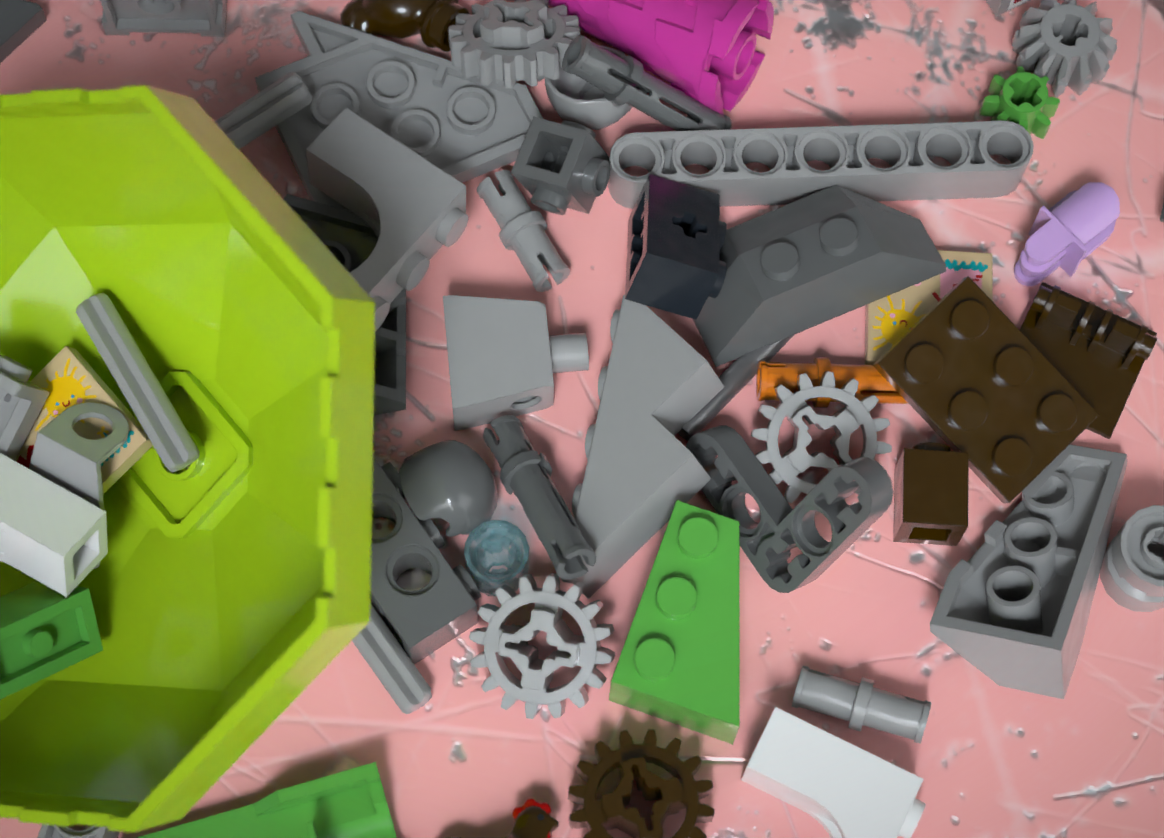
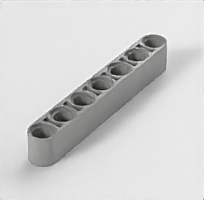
(842, 148)

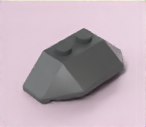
(811, 267)

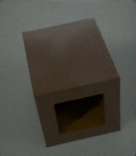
(931, 495)

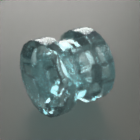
(496, 545)

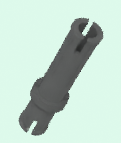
(592, 65)
(530, 480)

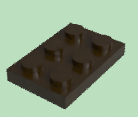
(986, 390)

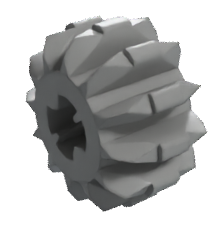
(1065, 44)

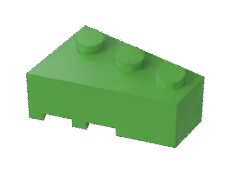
(685, 632)

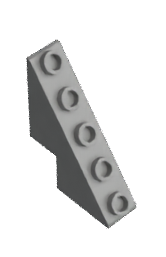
(631, 452)

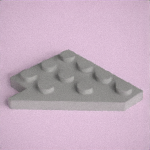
(406, 95)

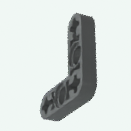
(780, 526)

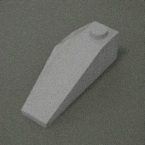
(1032, 584)

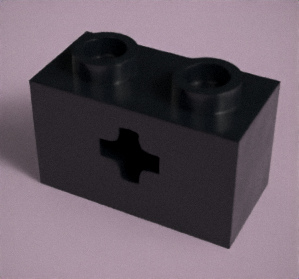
(675, 247)

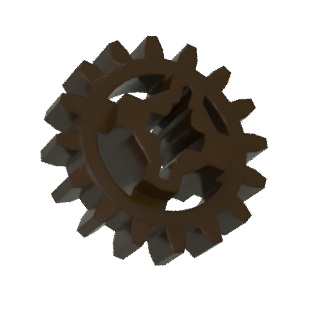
(670, 794)

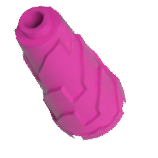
(690, 43)

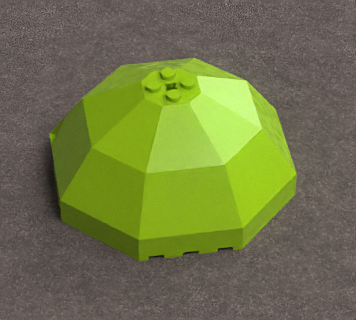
(257, 556)

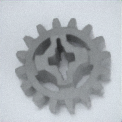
(512, 41)
(843, 422)
(536, 673)

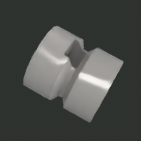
(1135, 562)

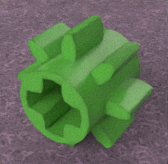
(1021, 100)

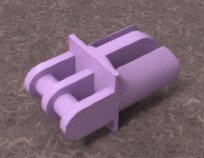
(1068, 232)

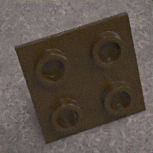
(1090, 349)

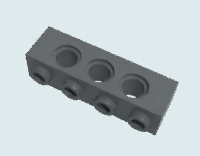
(441, 609)

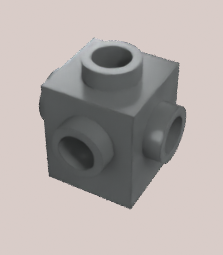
(562, 166)

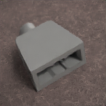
(504, 358)

